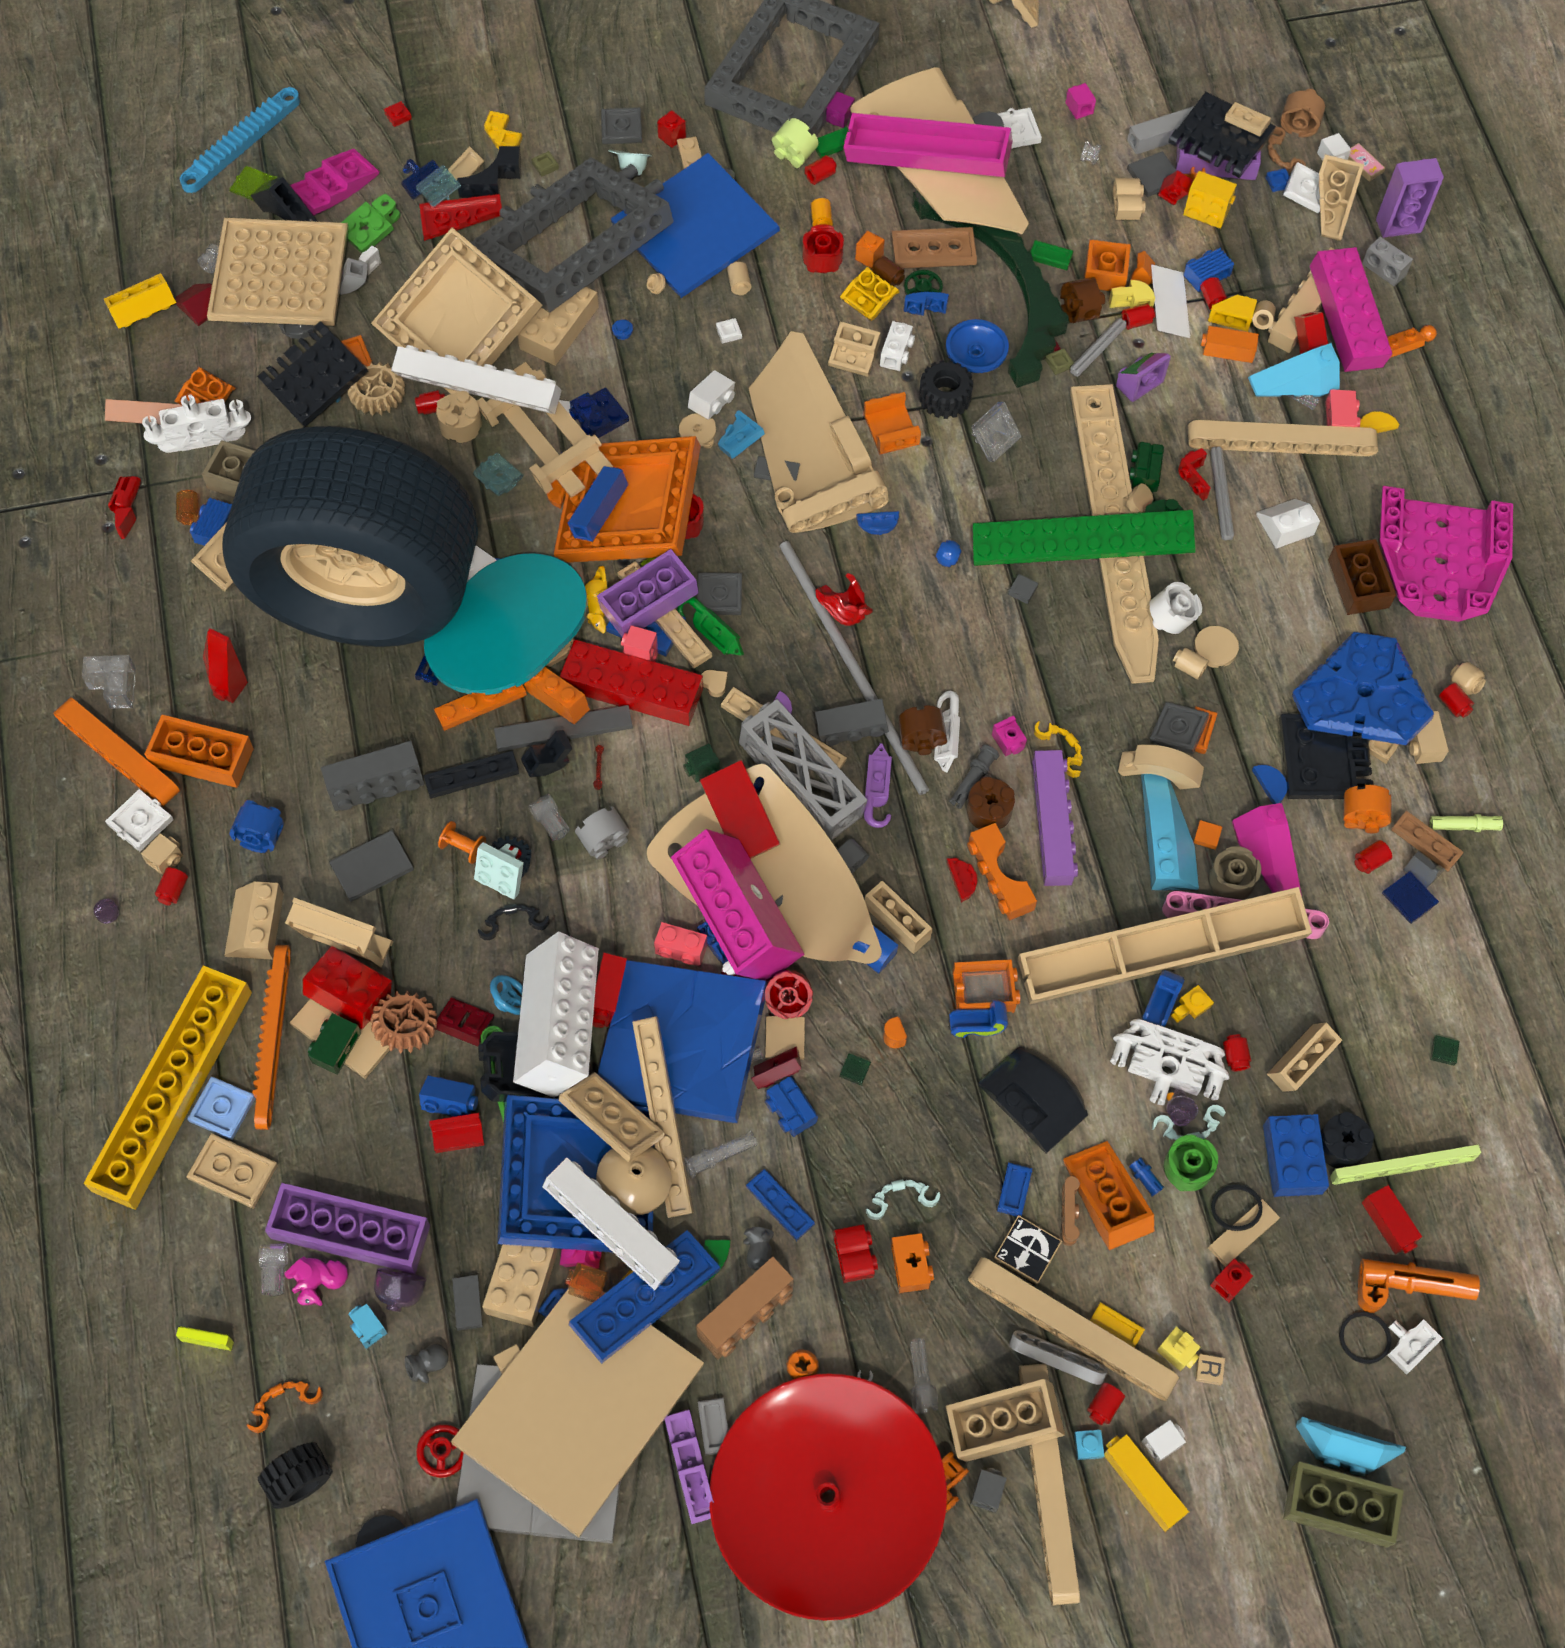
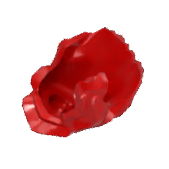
(845, 607)

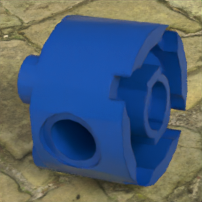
(257, 827)

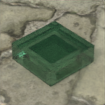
(1445, 1050)
(855, 1069)

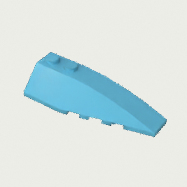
(1168, 837)

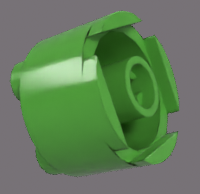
(1194, 1150)

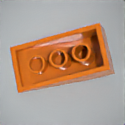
(1110, 1195)

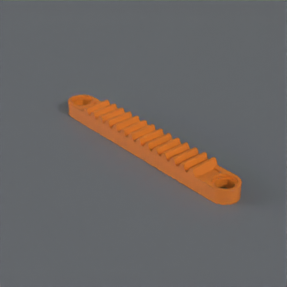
(271, 1037)

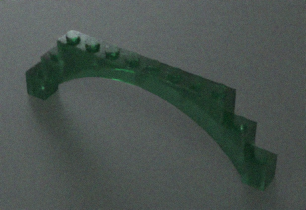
(1043, 309)

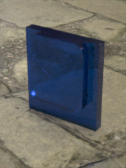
(1410, 897)

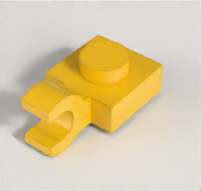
(1192, 1003)

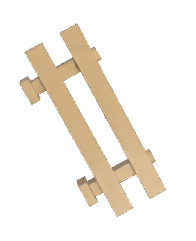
(555, 466)

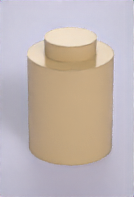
(739, 278)
(1264, 315)
(1190, 663)

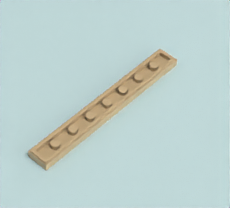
(662, 1112)

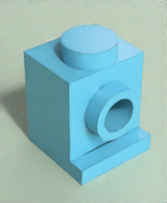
(366, 1325)

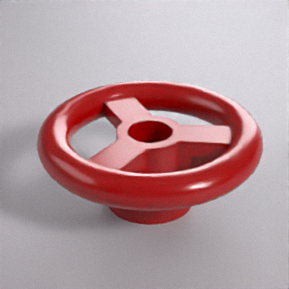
(434, 1444)

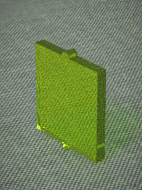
(249, 181)

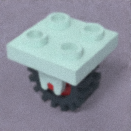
(503, 865)

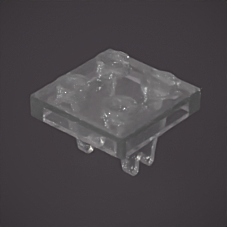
(996, 431)

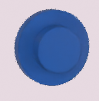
(622, 329)

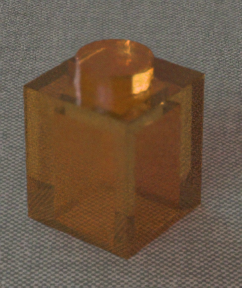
(586, 1282)

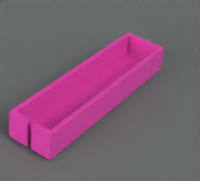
(928, 144)

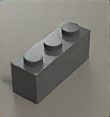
(852, 722)

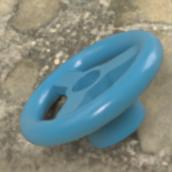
(507, 997)

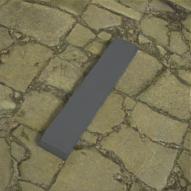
(541, 731)

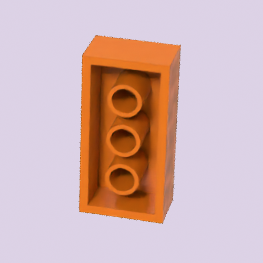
(199, 751)

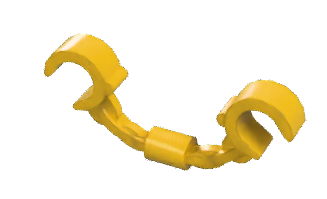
(1070, 738)

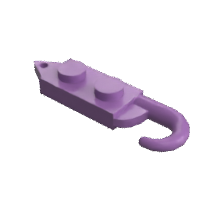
(877, 785)

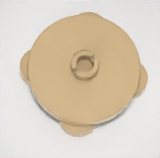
(700, 427)

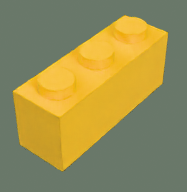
(139, 301)

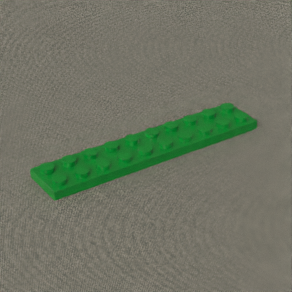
(1083, 537)

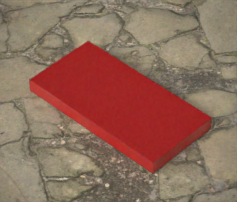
(740, 809)

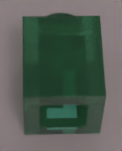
(701, 763)

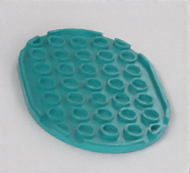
(508, 624)

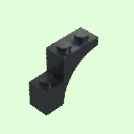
(505, 166)

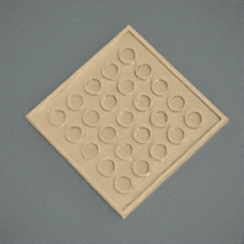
(278, 271)

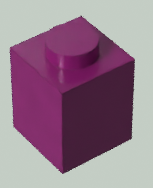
(839, 109)

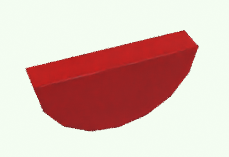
(963, 877)

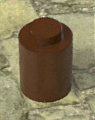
(889, 271)

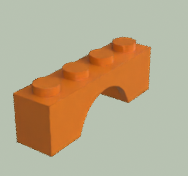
(1013, 896)

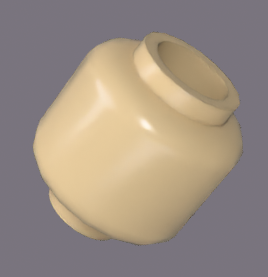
(1468, 678)

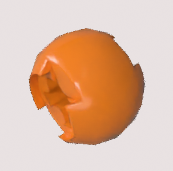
(807, 1357)

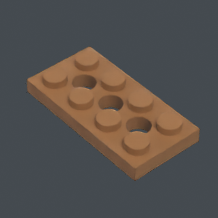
(942, 238)

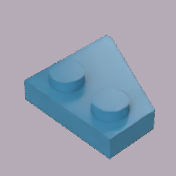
(740, 435)

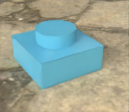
(1089, 1444)

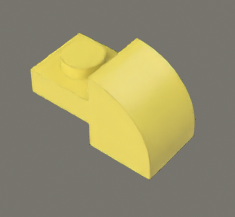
(1134, 295)

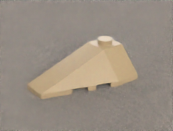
(1337, 191)

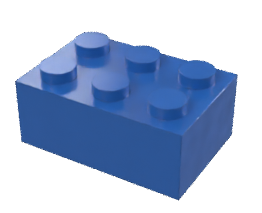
(1295, 1155)

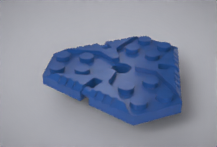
(1365, 691)

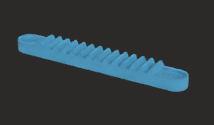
(239, 139)

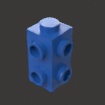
(447, 1097)

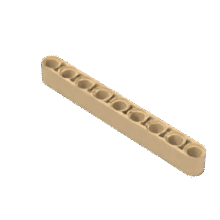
(1283, 438)
(1073, 1329)
(1052, 1509)

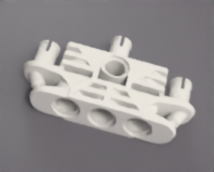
(196, 425)
(1179, 1052)

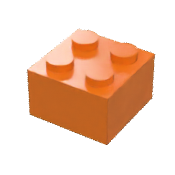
(1107, 263)

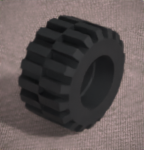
(945, 375)
(295, 1475)

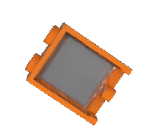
(984, 981)

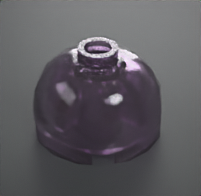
(398, 1288)

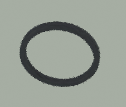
(1236, 1187)
(1349, 1353)

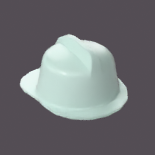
(627, 158)

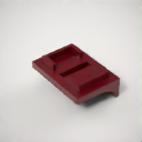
(454, 1013)
(767, 1072)

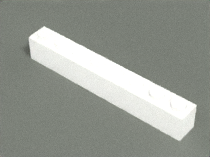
(476, 380)

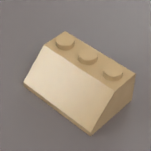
(254, 921)

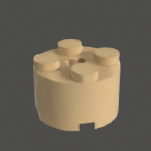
(459, 417)

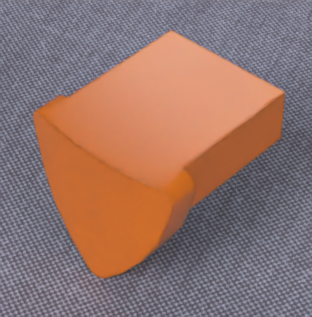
(1143, 271)

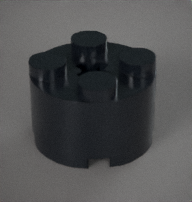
(1355, 1132)

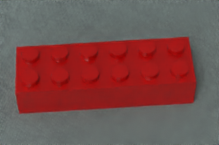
(633, 682)

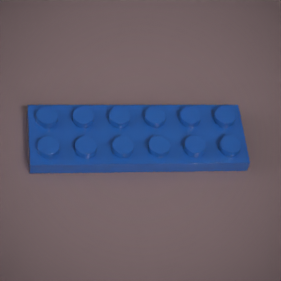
(635, 1305)

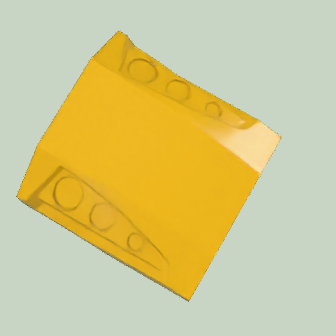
(868, 294)

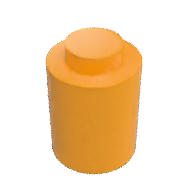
(821, 212)

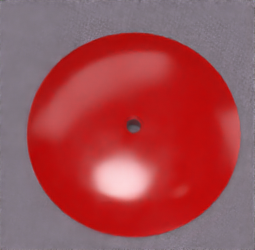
(838, 1554)

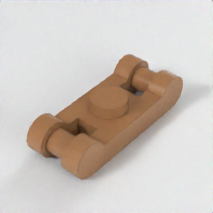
(1070, 1211)

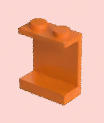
(891, 423)

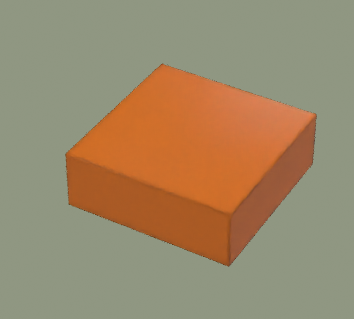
(1207, 834)

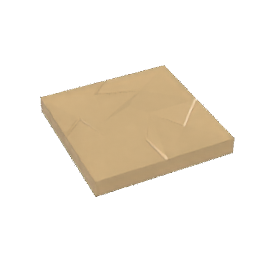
(458, 305)

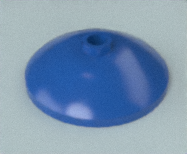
(977, 338)

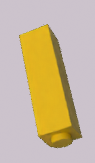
(1145, 1482)

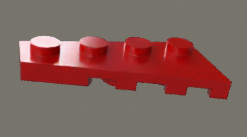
(457, 214)

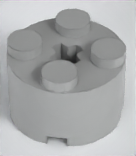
(602, 832)

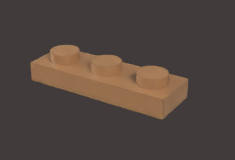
(1427, 841)

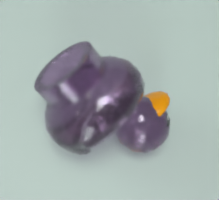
(1181, 1108)

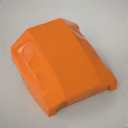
(204, 387)

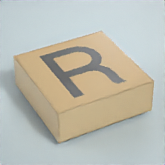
(1210, 1369)

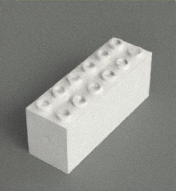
(556, 1015)

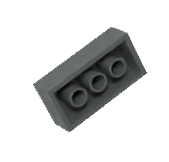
(372, 776)

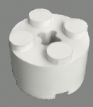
(1175, 608)

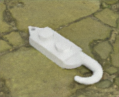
(947, 753)

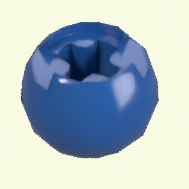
(948, 553)

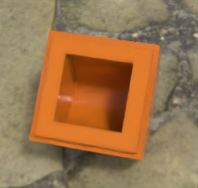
(894, 1033)

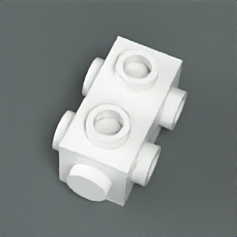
(896, 346)

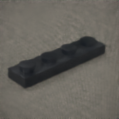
(471, 774)

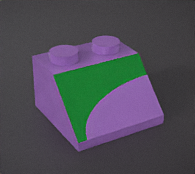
(1143, 375)

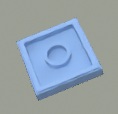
(221, 1108)

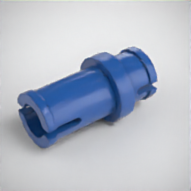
(1145, 1175)

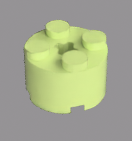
(794, 142)

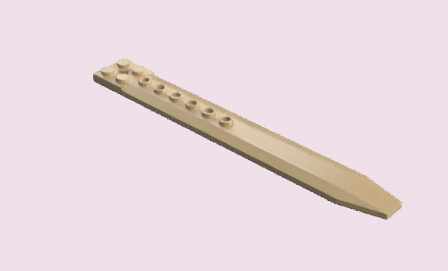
(1108, 491)

